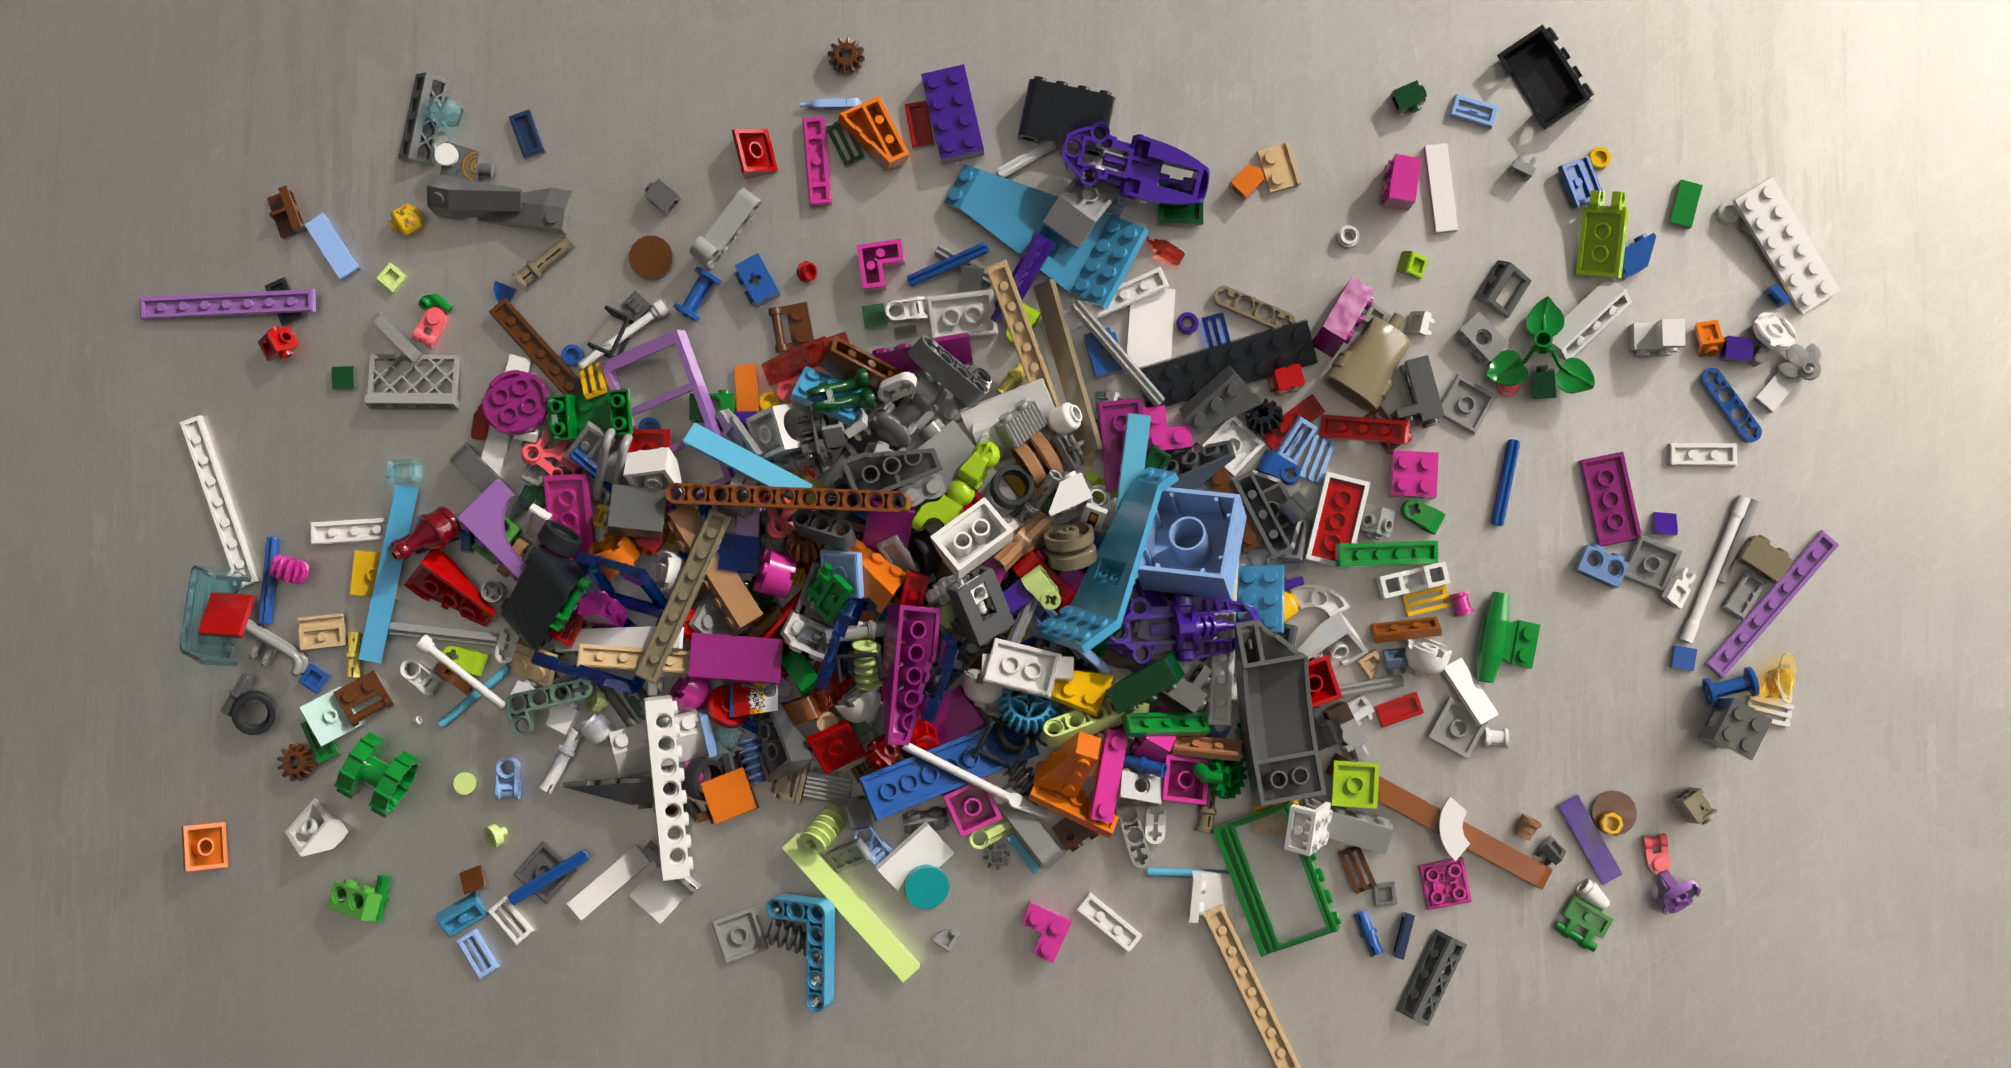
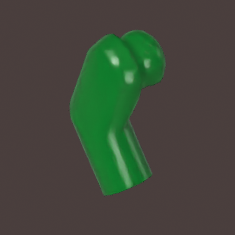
(437, 301)
(1205, 775)

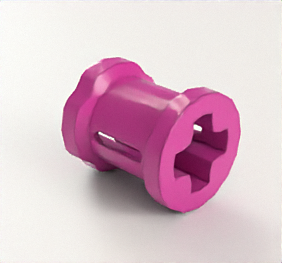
(1461, 603)

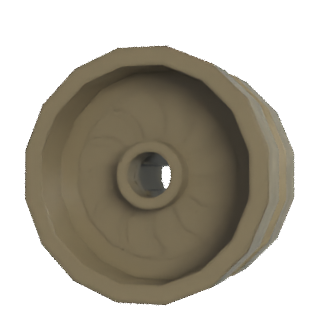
(1070, 546)

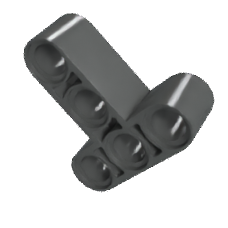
(825, 525)

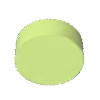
(465, 783)

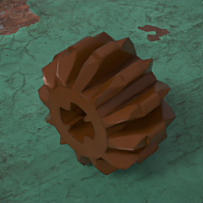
(852, 50)
(803, 549)
(292, 755)

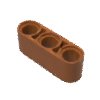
(802, 709)

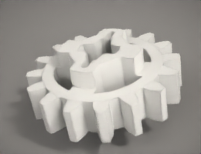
(938, 594)

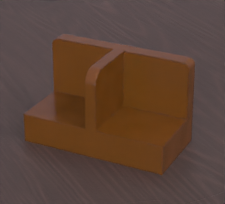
(286, 213)

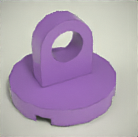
(1677, 895)

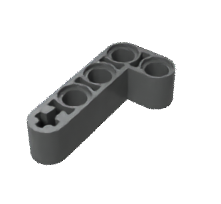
(951, 373)
(481, 475)

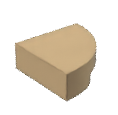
(1369, 664)

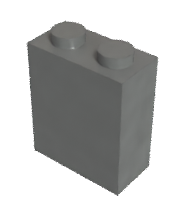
(636, 511)

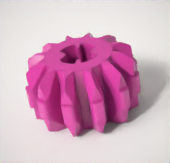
(289, 569)

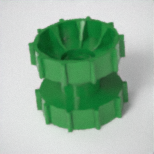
(387, 780)

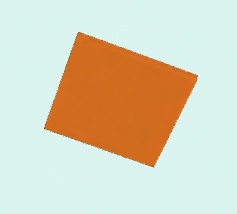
(728, 795)

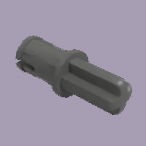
(243, 685)

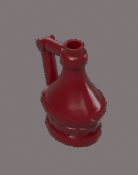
(430, 532)

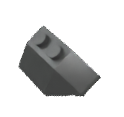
(1263, 498)

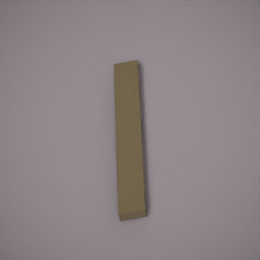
(1067, 363)
(683, 596)

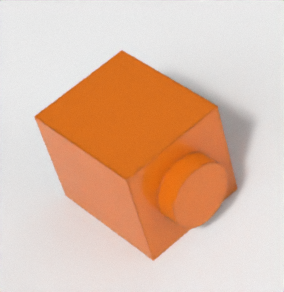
(1247, 181)

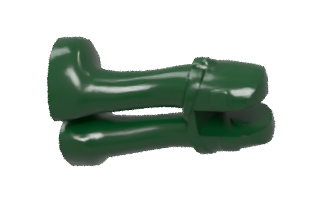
(858, 381)

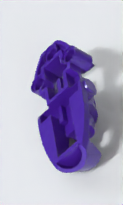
(1138, 168)
(1190, 628)

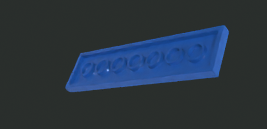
(918, 780)

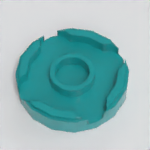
(926, 886)

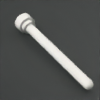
(658, 310)
(426, 646)

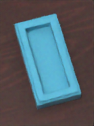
(1023, 853)

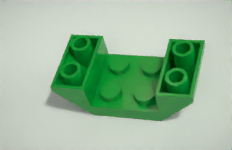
(571, 412)

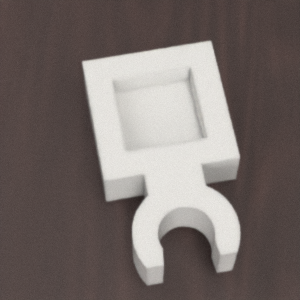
(1677, 590)

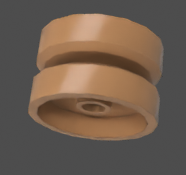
(1037, 458)

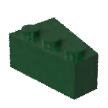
(1145, 684)

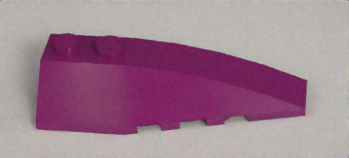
(957, 345)
(907, 659)

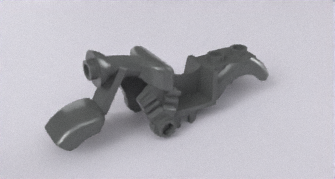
(886, 427)

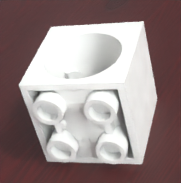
(777, 430)

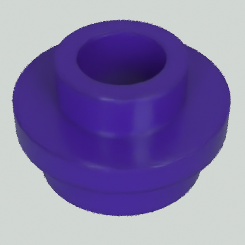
(1187, 316)

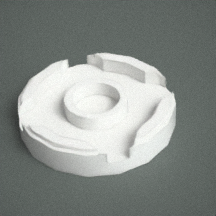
(1774, 332)

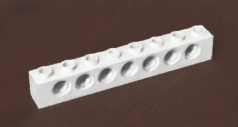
(679, 867)

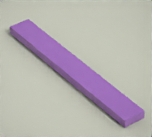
(227, 304)
(1771, 604)

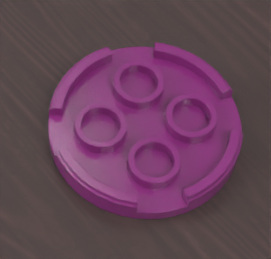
(515, 402)

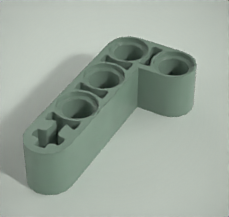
(551, 700)

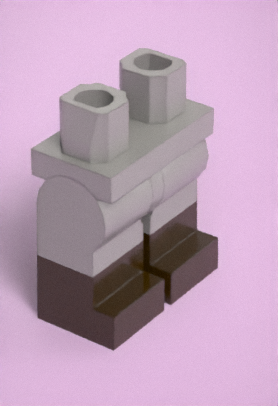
(1347, 730)

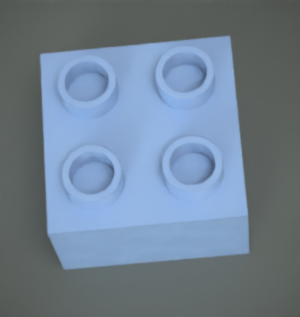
(1194, 544)

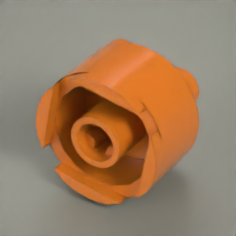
(615, 548)

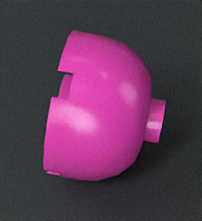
(690, 693)

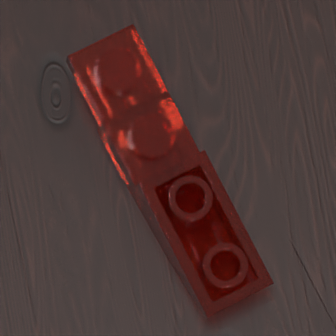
(794, 361)

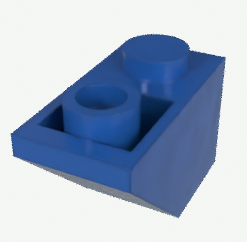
(1637, 255)

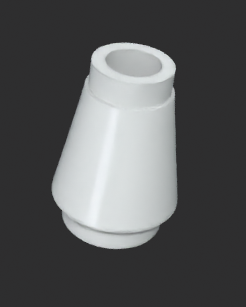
(1592, 894)

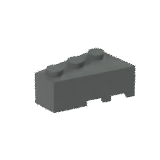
(1219, 401)

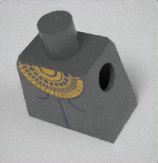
(469, 165)

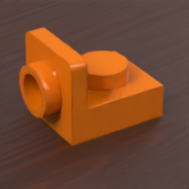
(1709, 338)

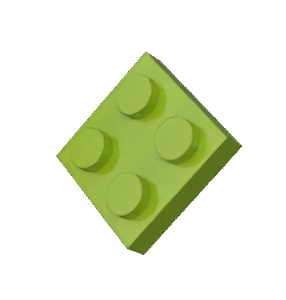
(1355, 784)

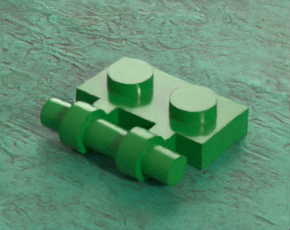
(833, 596)
(1587, 917)

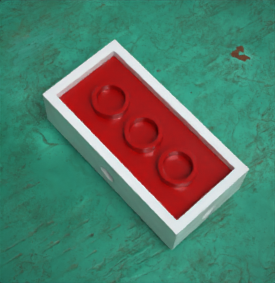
(1336, 517)

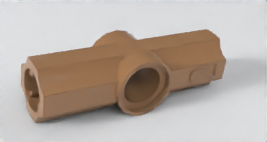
(1023, 541)

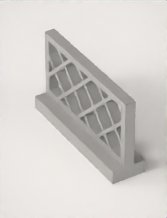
(410, 400)

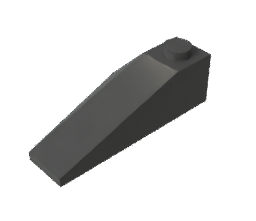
(467, 198)
(541, 211)
(1198, 465)
(890, 469)
(781, 744)
(625, 790)

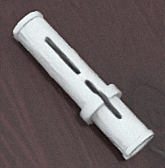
(559, 764)

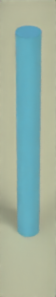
(474, 696)
(1177, 872)

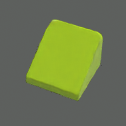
(1412, 264)

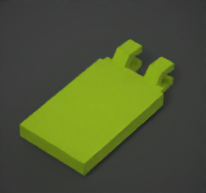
(1603, 236)

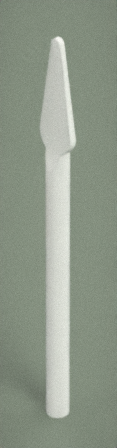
(1014, 800)

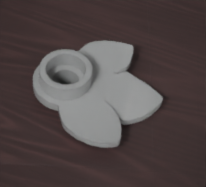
(1799, 359)

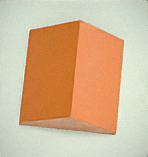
(204, 846)

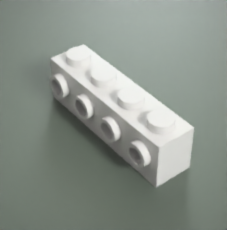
(1590, 318)

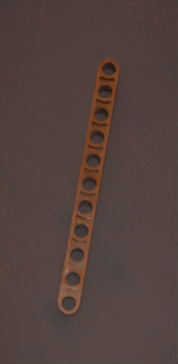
(777, 494)
(1480, 842)

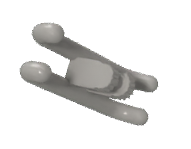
(610, 468)
(275, 643)

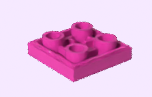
(1444, 883)

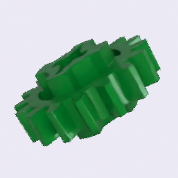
(1232, 777)

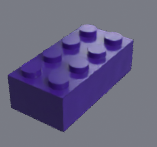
(952, 114)

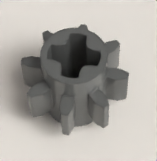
(995, 849)

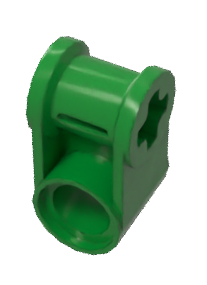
(1426, 517)

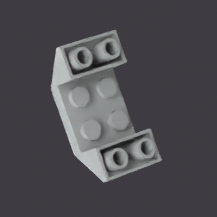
(1080, 209)

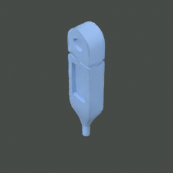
(832, 104)

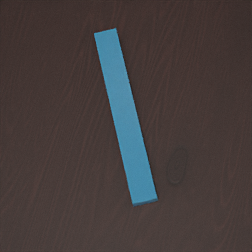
(387, 575)

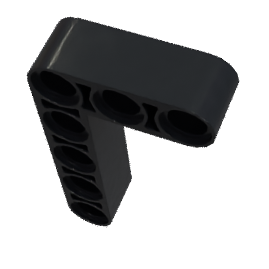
(967, 660)

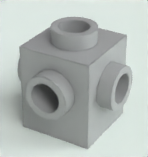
(1377, 522)

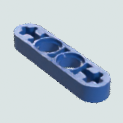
(1727, 407)

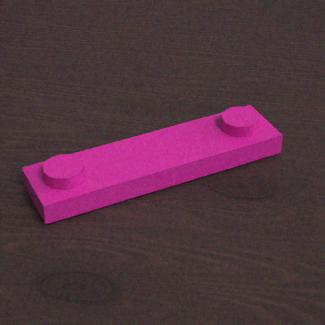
(817, 161)
(1108, 775)

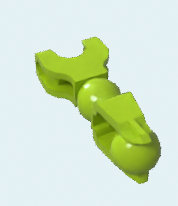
(961, 490)

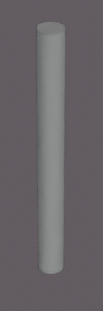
(1737, 542)

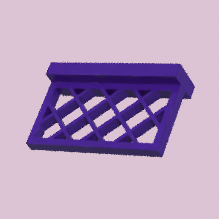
(1028, 268)

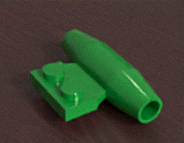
(1503, 639)

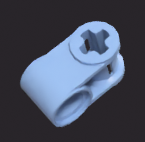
(508, 780)
(875, 844)

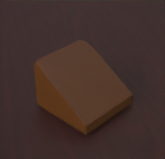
(473, 879)

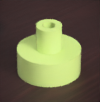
(597, 702)
(495, 835)

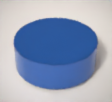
(572, 355)
(649, 423)

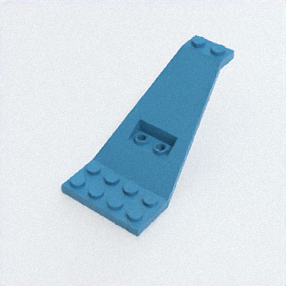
(1017, 213)
(1108, 583)

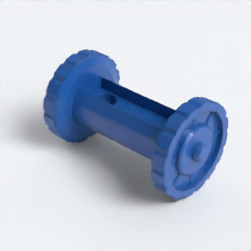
(697, 294)
(1729, 687)

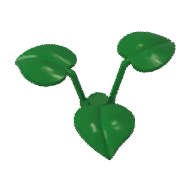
(1543, 322)

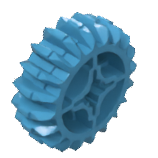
(1011, 705)

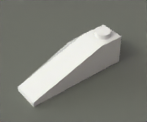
(1336, 639)

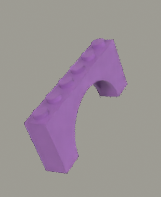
(487, 522)

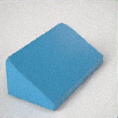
(461, 914)

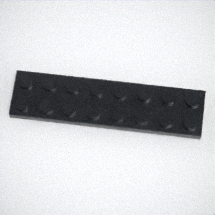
(1249, 356)

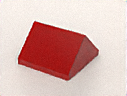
(754, 152)
(1323, 681)

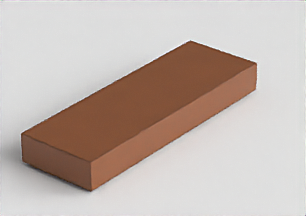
(1406, 629)

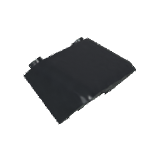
(540, 596)

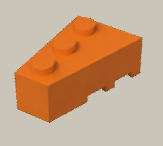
(875, 132)
(879, 576)
(1069, 766)

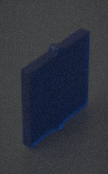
(739, 553)

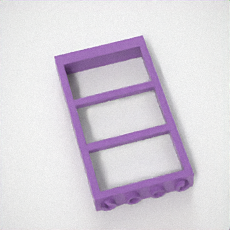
(696, 384)

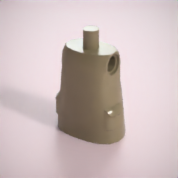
(1367, 367)

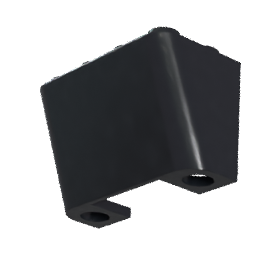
(1546, 76)
(1058, 109)

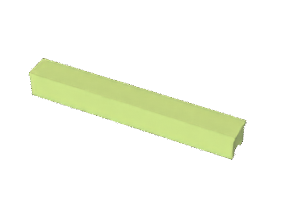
(853, 908)

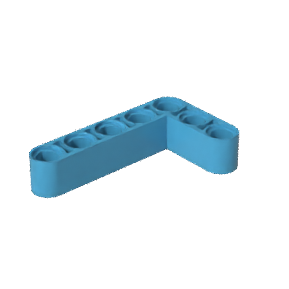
(814, 942)

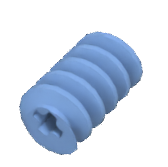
(752, 751)

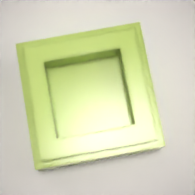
(391, 278)

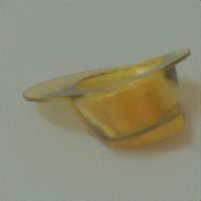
(1780, 681)

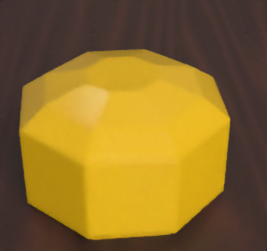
(1610, 823)

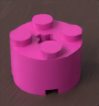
(774, 573)

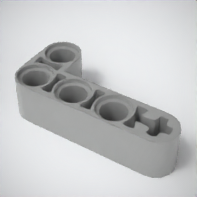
(725, 229)
(1128, 825)
(1031, 831)

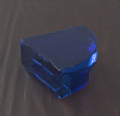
(503, 291)

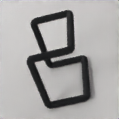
(622, 316)
(844, 657)
(976, 750)

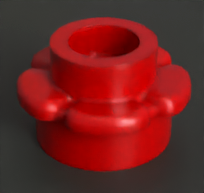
(806, 271)

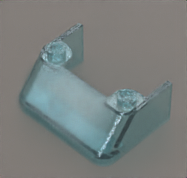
(202, 582)

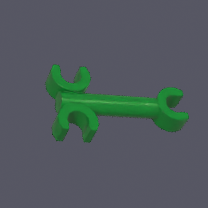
(565, 615)

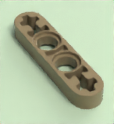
(1255, 306)

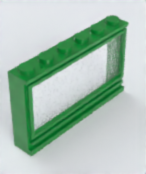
(1276, 887)

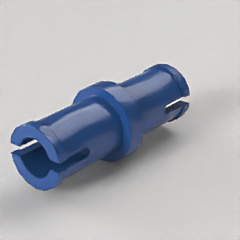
(1144, 765)
(1368, 933)

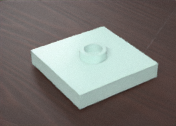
(327, 718)

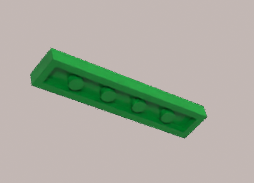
(1386, 553)

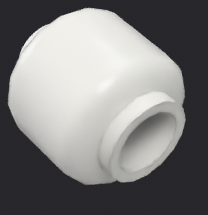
(1064, 418)
(596, 729)

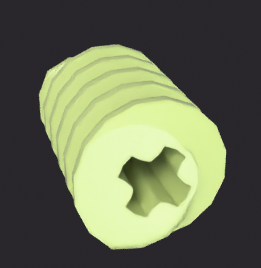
(866, 668)
(823, 829)

